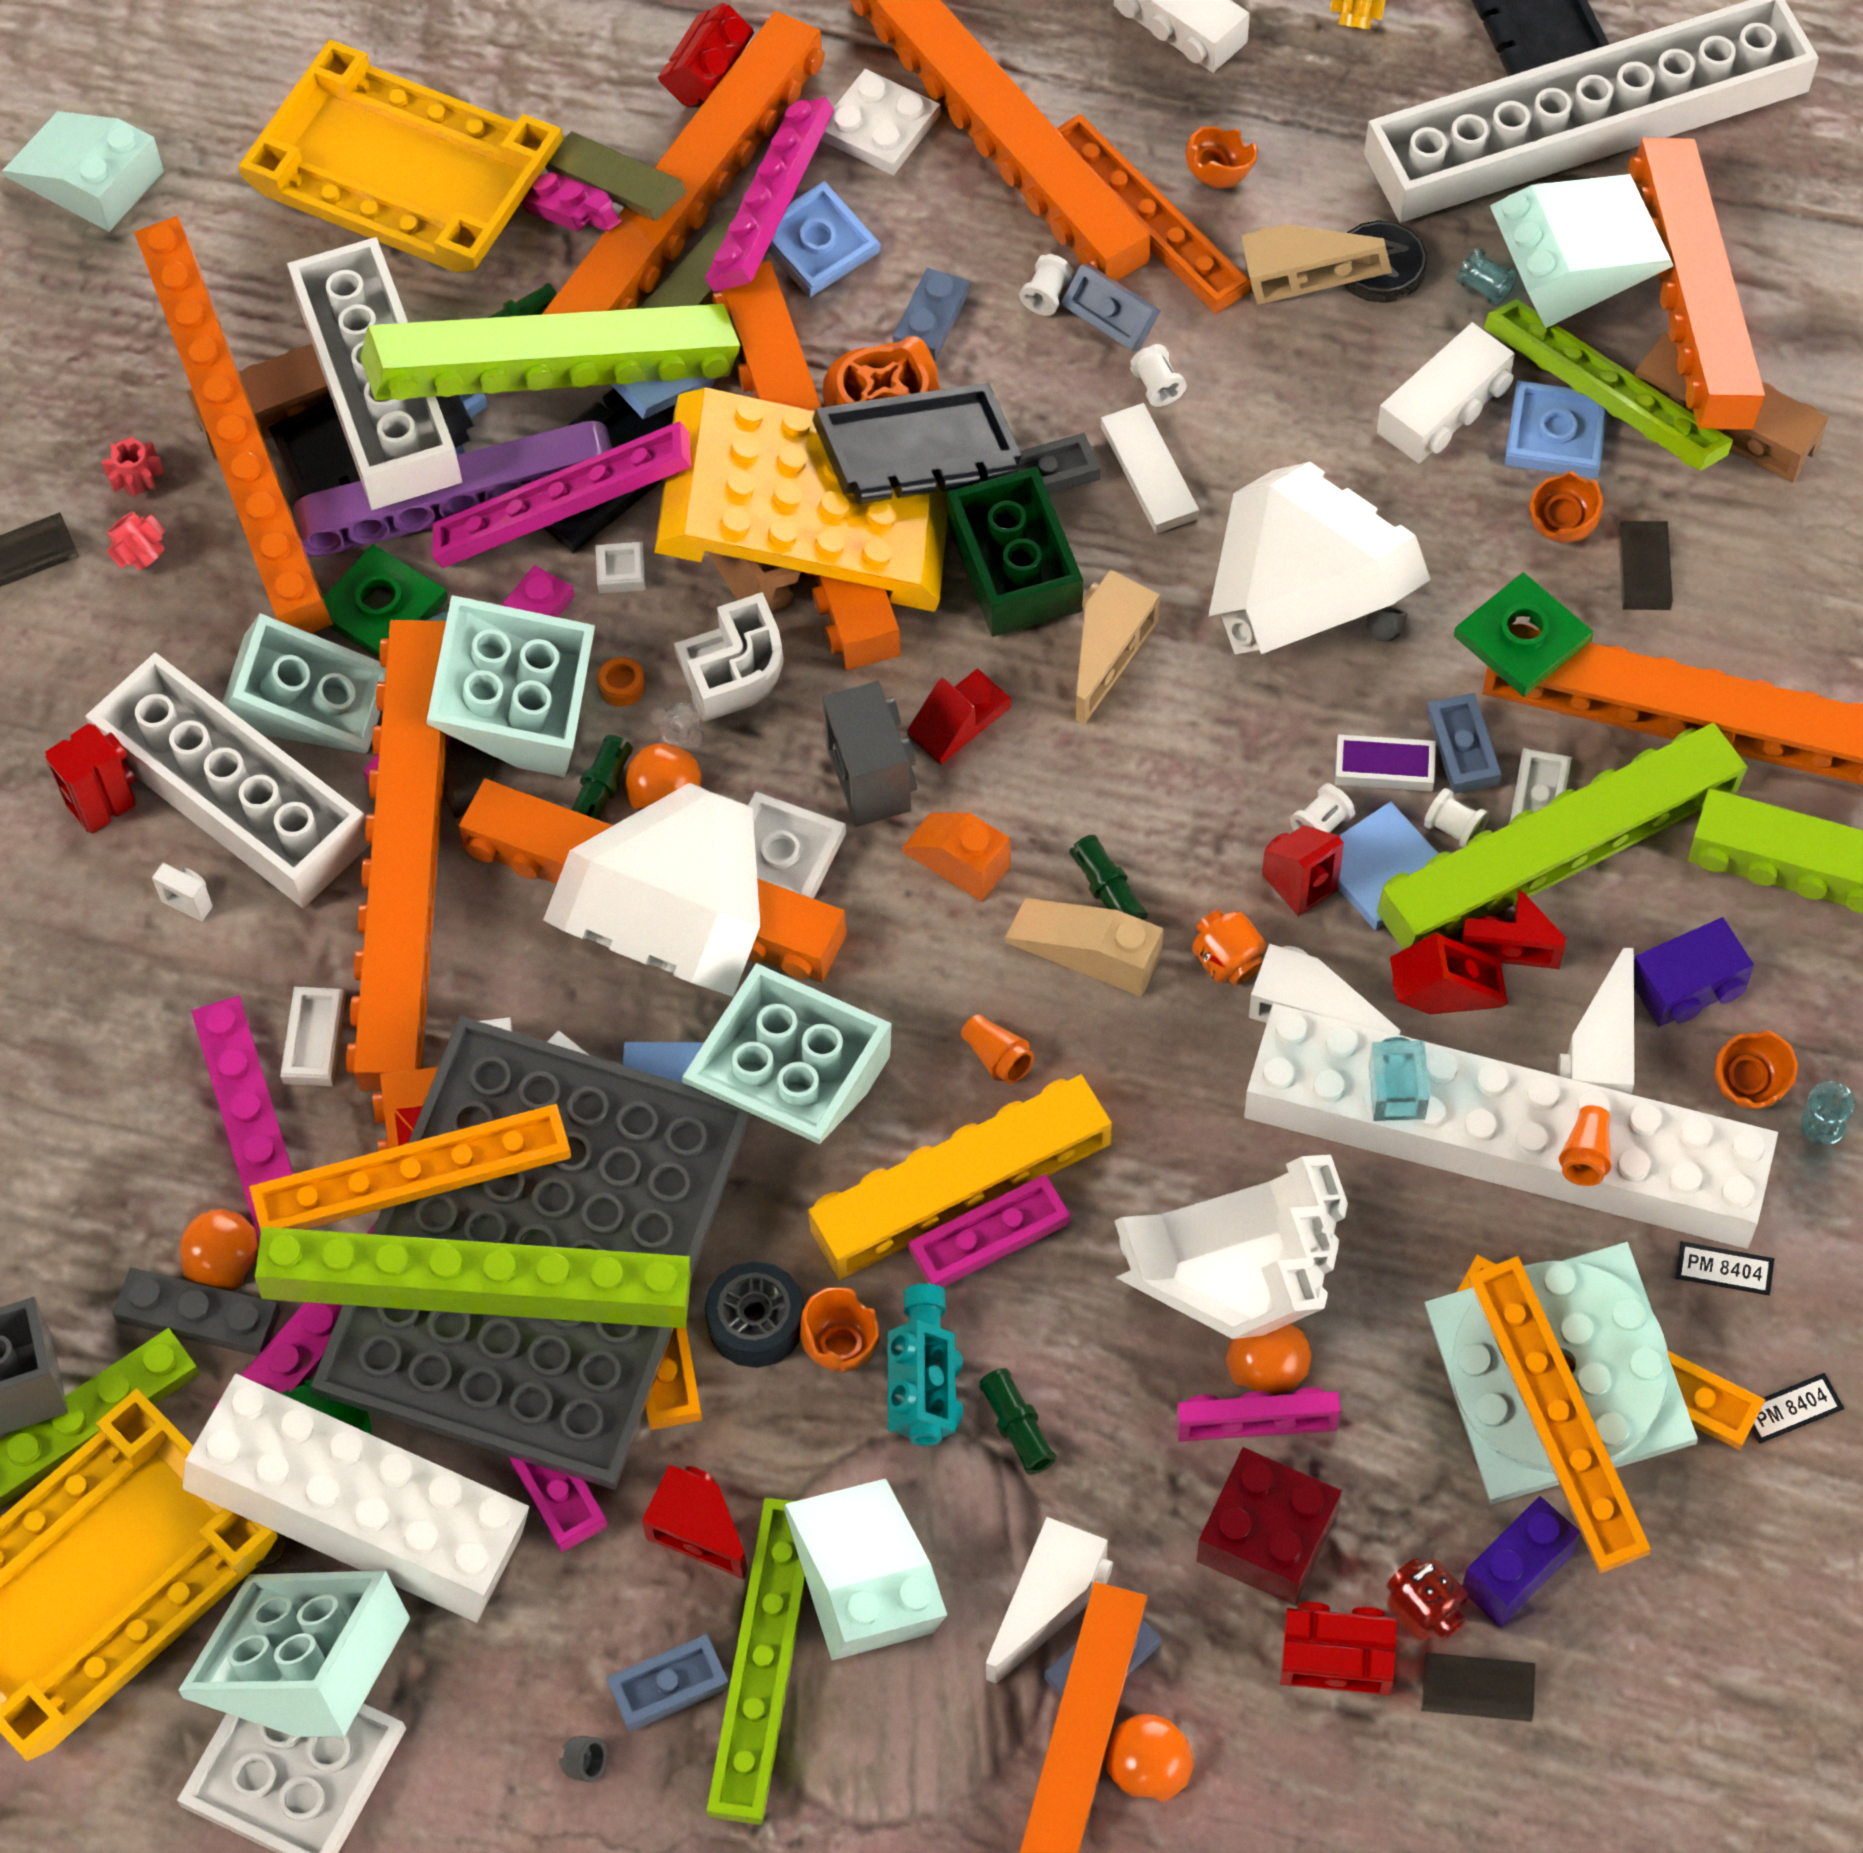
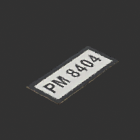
(1725, 1268)
(1796, 1408)

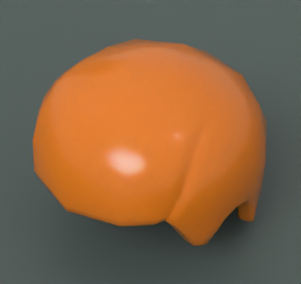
(1219, 156)
(1566, 507)
(658, 772)
(1755, 1069)
(218, 1249)
(839, 1330)
(1270, 1361)
(1149, 1757)

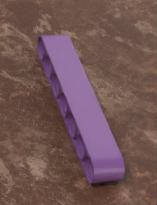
(343, 518)

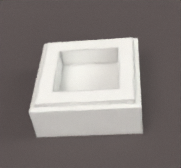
(620, 567)

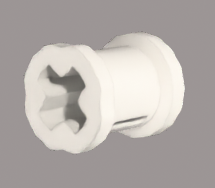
(1045, 287)
(1158, 376)
(1322, 812)
(1455, 818)

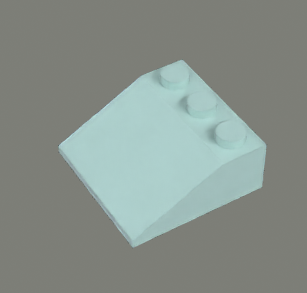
(1580, 242)
(511, 683)
(791, 1055)
(299, 1650)

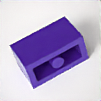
(1692, 973)
(1520, 1561)

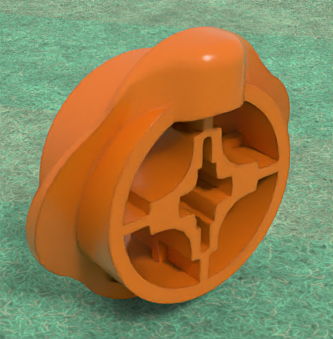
(881, 372)

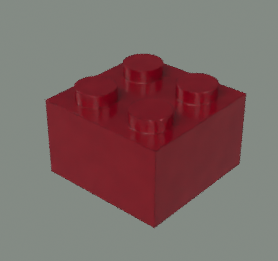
(1268, 1526)

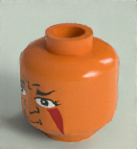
(1229, 947)

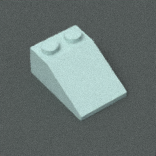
(88, 166)
(304, 687)
(864, 1569)

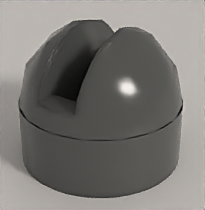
(1386, 623)
(595, 1758)

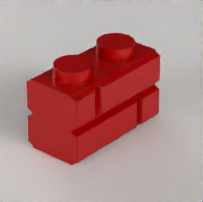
(705, 54)
(92, 776)
(1338, 1649)

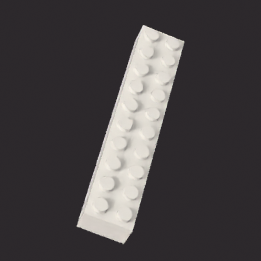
(1588, 106)
(1511, 1126)

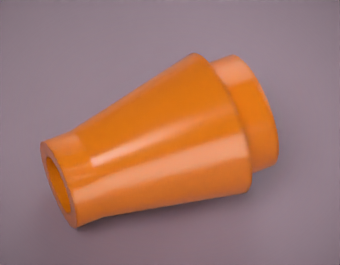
(1000, 1051)
(1587, 1150)

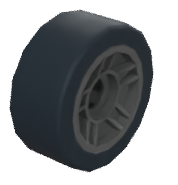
(741, 1293)

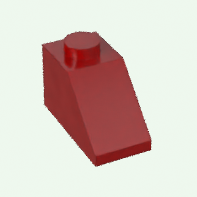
(1303, 866)
(1447, 977)
(694, 1520)

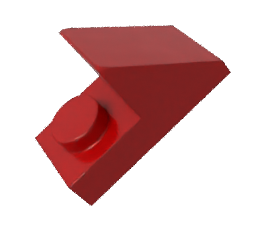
(957, 714)
(1525, 941)

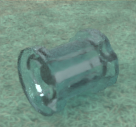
(1486, 277)
(1823, 1108)

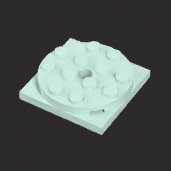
(1620, 1370)

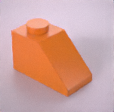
(961, 851)

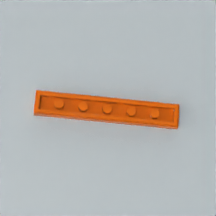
(1172, 235)
(1084, 1721)

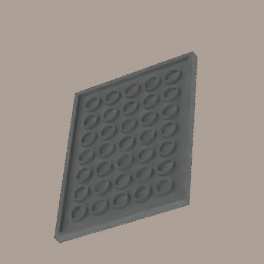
(638, 1180)

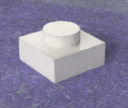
(183, 891)

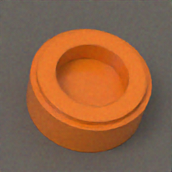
(621, 681)

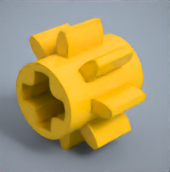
(1358, 12)

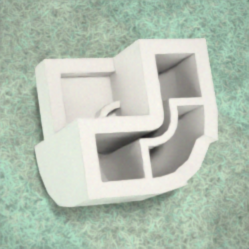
(734, 663)

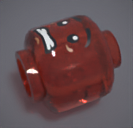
(1427, 1599)

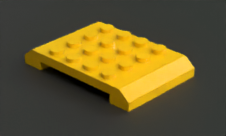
(397, 160)
(772, 498)
(107, 1573)

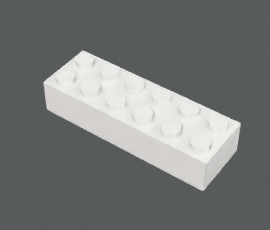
(395, 444)
(232, 780)
(354, 1497)

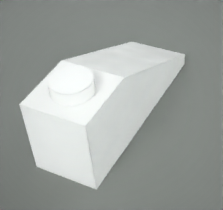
(1307, 984)
(1604, 1039)
(1049, 1593)

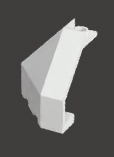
(1307, 560)
(669, 888)
(1245, 1256)

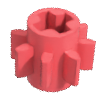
(132, 466)
(135, 541)

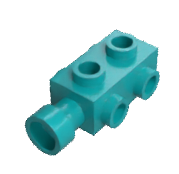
(923, 1370)

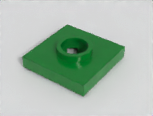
(414, 598)
(1518, 660)

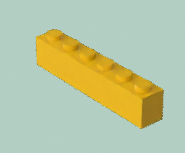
(959, 1175)

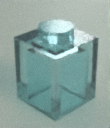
(1398, 1079)

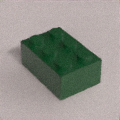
(1015, 551)

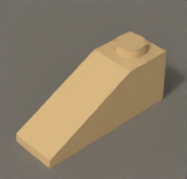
(1302, 260)
(1114, 627)
(1090, 941)

